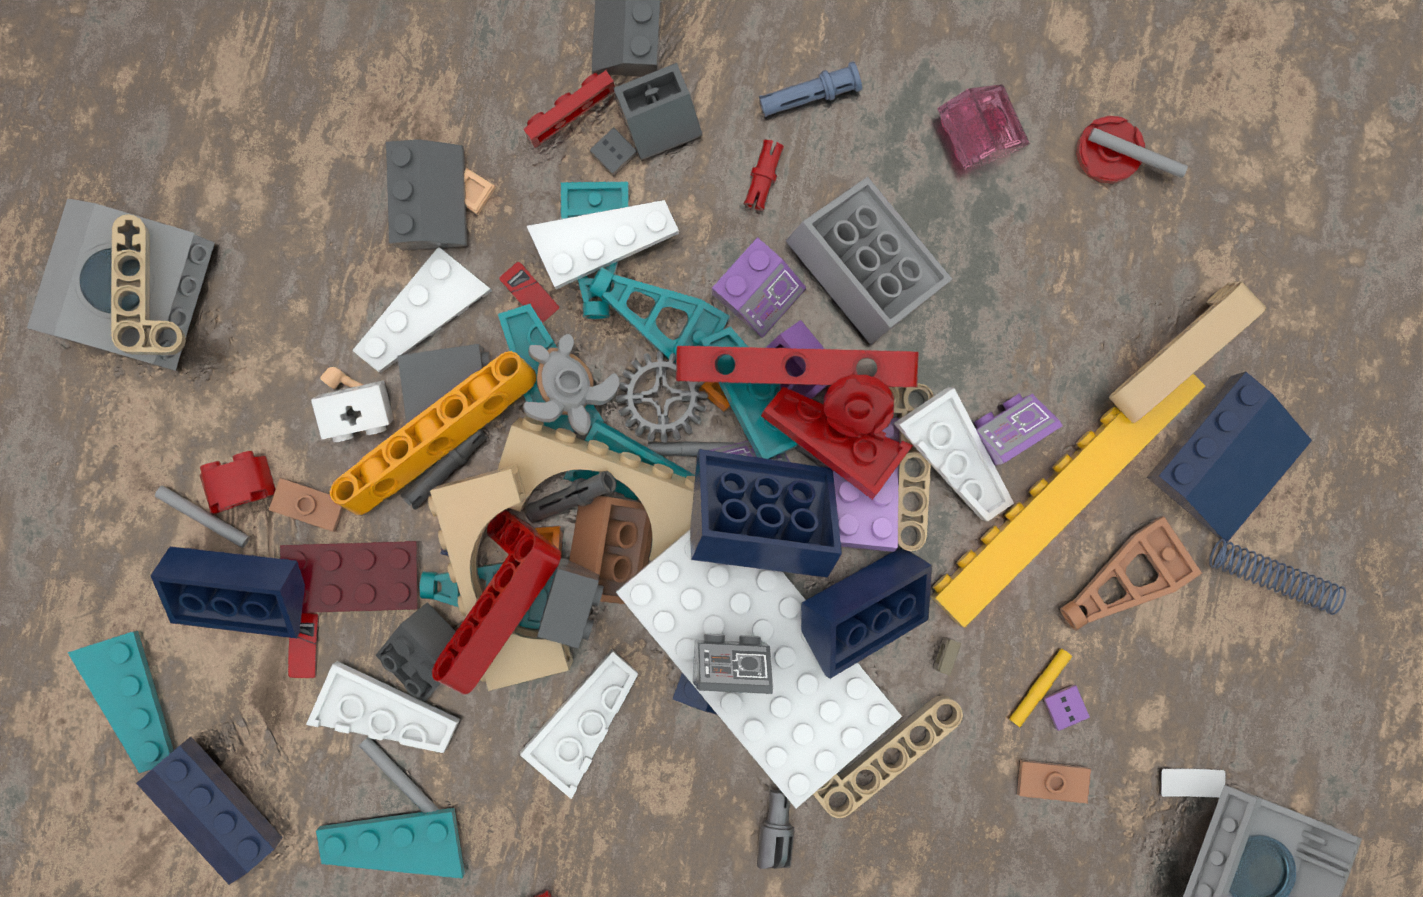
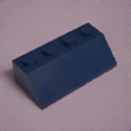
(231, 591)
(867, 610)
(210, 811)

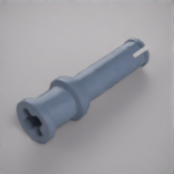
(827, 85)

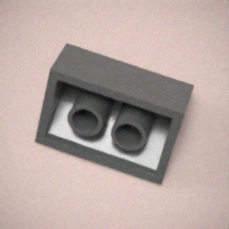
(626, 37)
(426, 194)

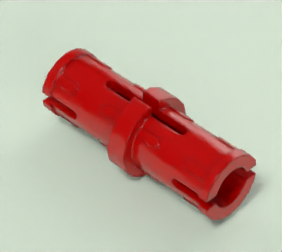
(763, 175)

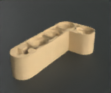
(139, 285)

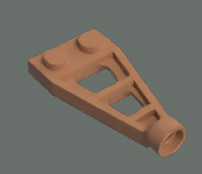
(1165, 554)

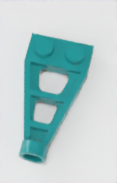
(591, 198)
(701, 322)
(450, 592)

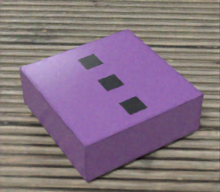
(1066, 707)

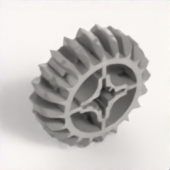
(646, 398)

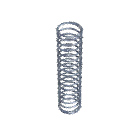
(1223, 558)

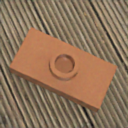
(306, 505)
(1053, 781)

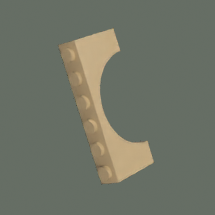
(546, 452)
(463, 515)

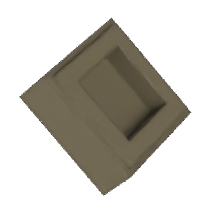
(946, 656)

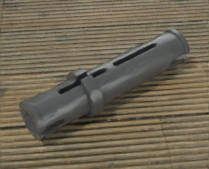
(439, 471)
(579, 493)

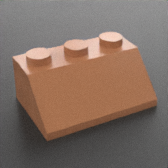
(612, 541)

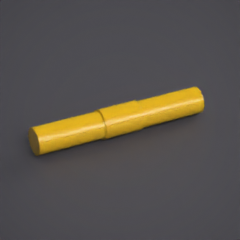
(1040, 687)

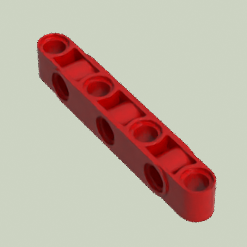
(770, 364)

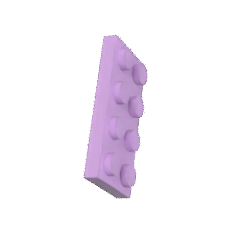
(866, 521)

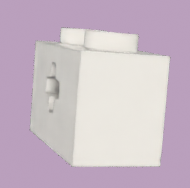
(332, 410)

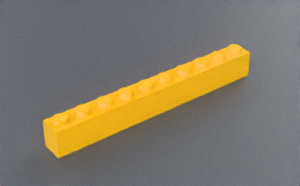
(1053, 505)

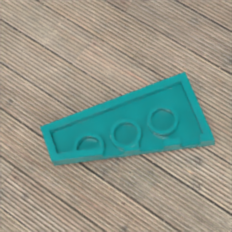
(127, 696)

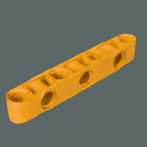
(433, 433)

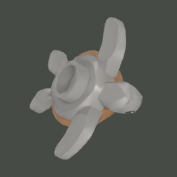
(567, 386)

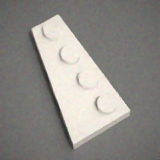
(596, 240)
(420, 310)
(954, 449)
(372, 708)
(573, 733)

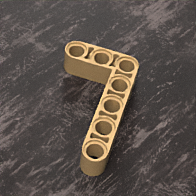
(1229, 314)
(918, 485)
(873, 759)

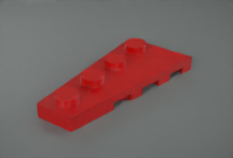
(860, 460)

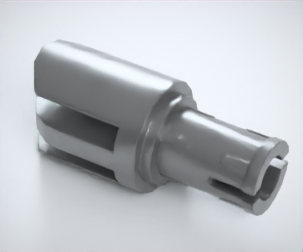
(776, 834)

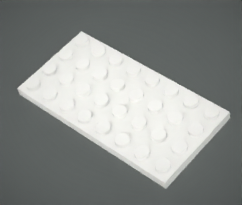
(809, 721)

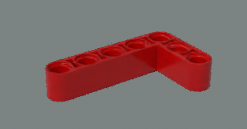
(501, 604)

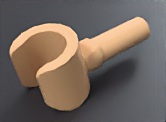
(334, 376)

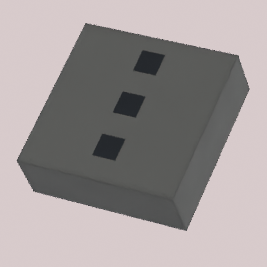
(613, 151)

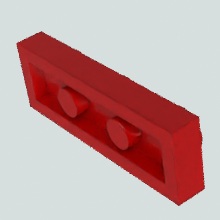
(569, 108)

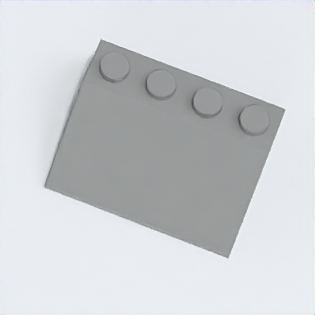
(868, 259)

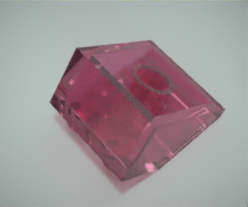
(982, 125)

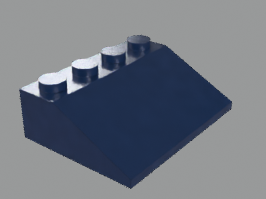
(1231, 456)
(764, 514)

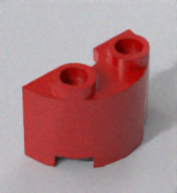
(236, 482)

